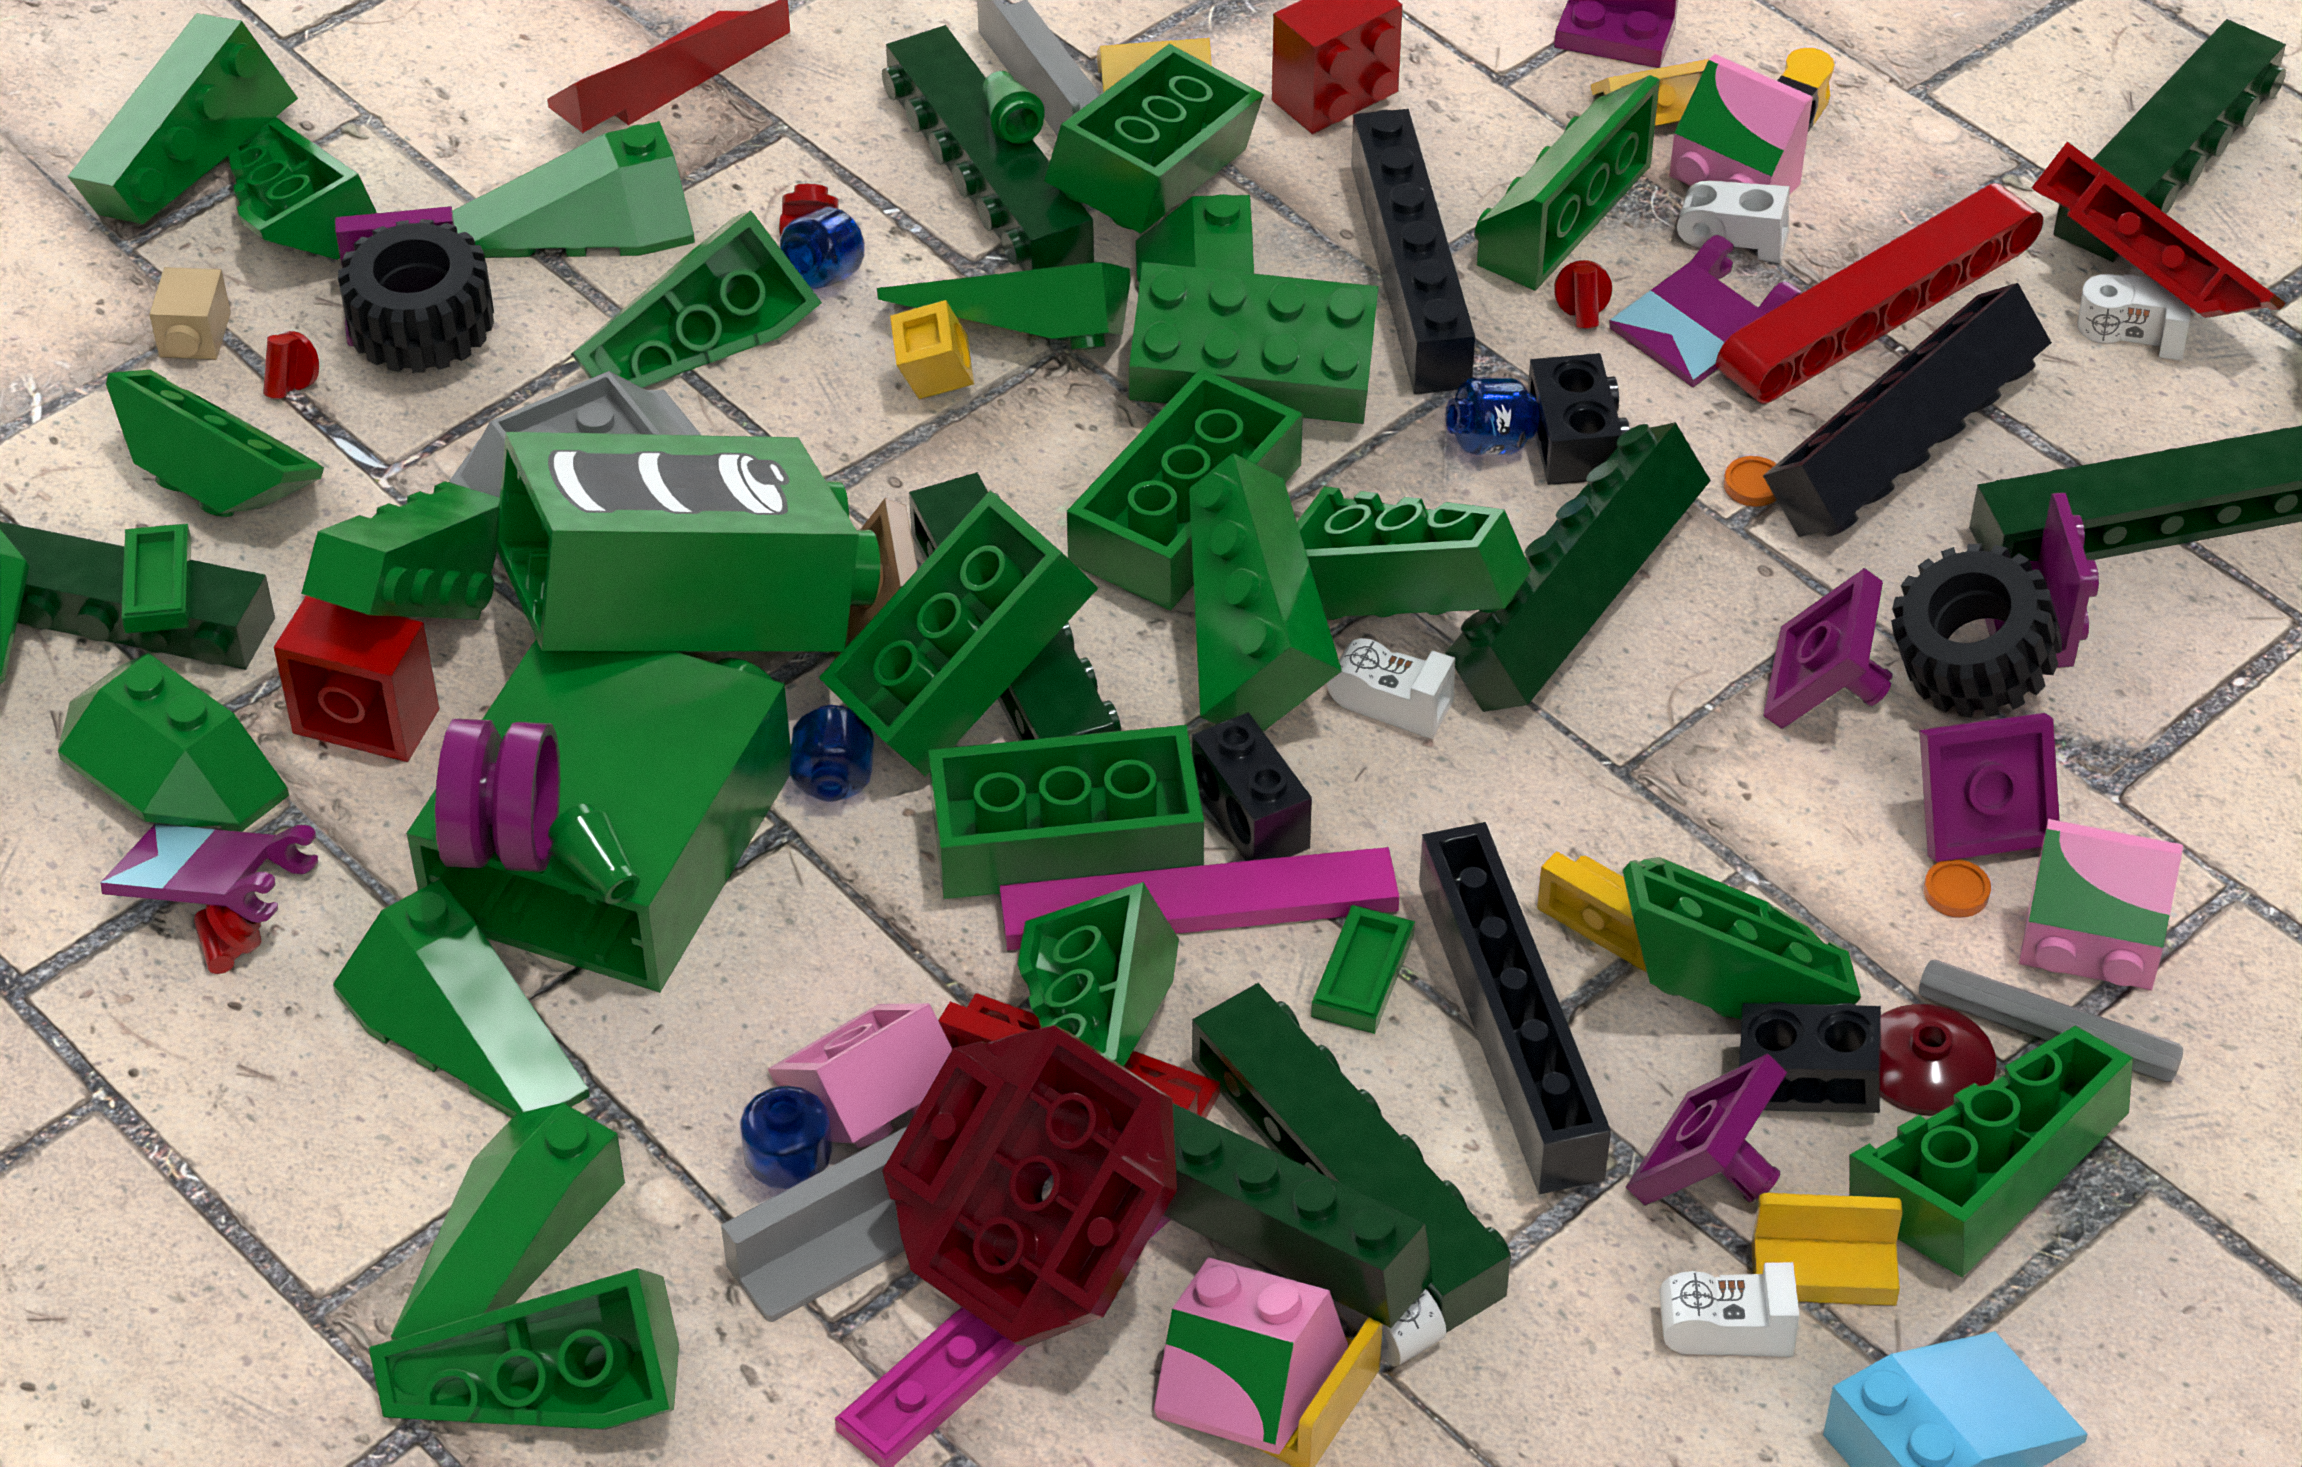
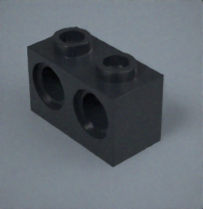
(1576, 415)
(1251, 790)
(1825, 1049)

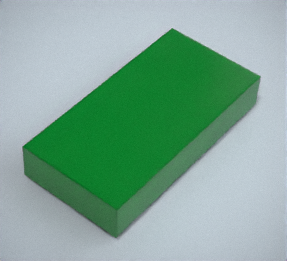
(156, 578)
(1363, 969)

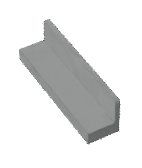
(1035, 58)
(816, 1233)

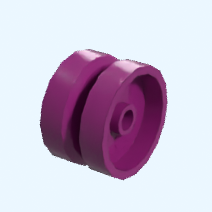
(497, 794)

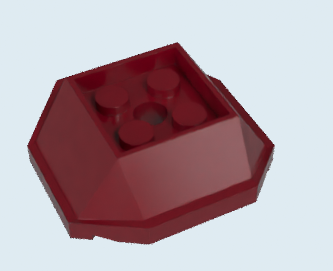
(977, 1168)

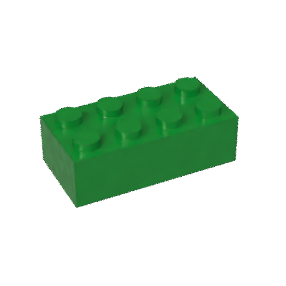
(1153, 138)
(1268, 333)
(1137, 513)
(958, 632)
(1064, 808)

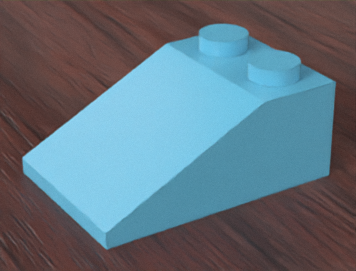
(1949, 1408)

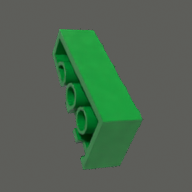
(1409, 557)
(411, 558)
(1997, 1148)

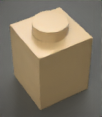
(190, 313)

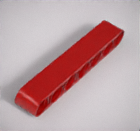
(1878, 293)

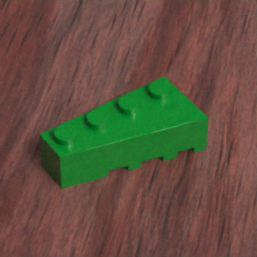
(182, 120)
(1254, 598)

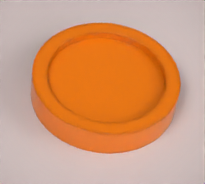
(1746, 482)
(1957, 888)

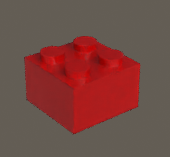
(1334, 58)
(357, 678)

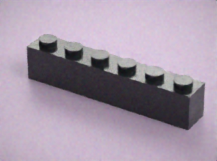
(1412, 251)
(1907, 412)
(1514, 1009)

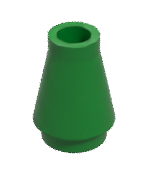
(1013, 109)
(591, 849)

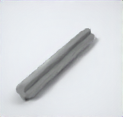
(2044, 1016)

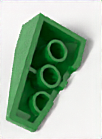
(295, 190)
(1202, 234)
(708, 306)
(449, 999)
(514, 1215)
(557, 1360)

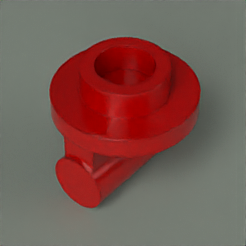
(804, 200)
(1583, 291)
(289, 364)
(225, 936)

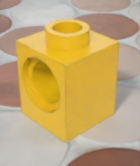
(932, 349)

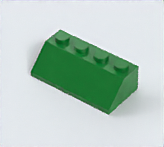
(1570, 186)

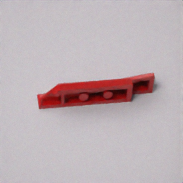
(671, 67)
(2150, 238)

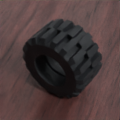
(416, 295)
(1969, 589)

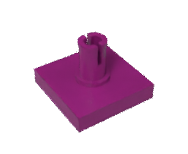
(1828, 651)
(1988, 786)
(1710, 1135)

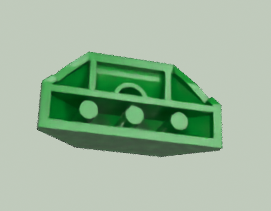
(203, 447)
(168, 750)
(1729, 945)

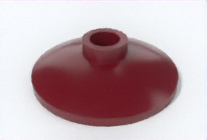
(1928, 1077)

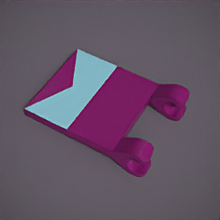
(1694, 314)
(209, 867)

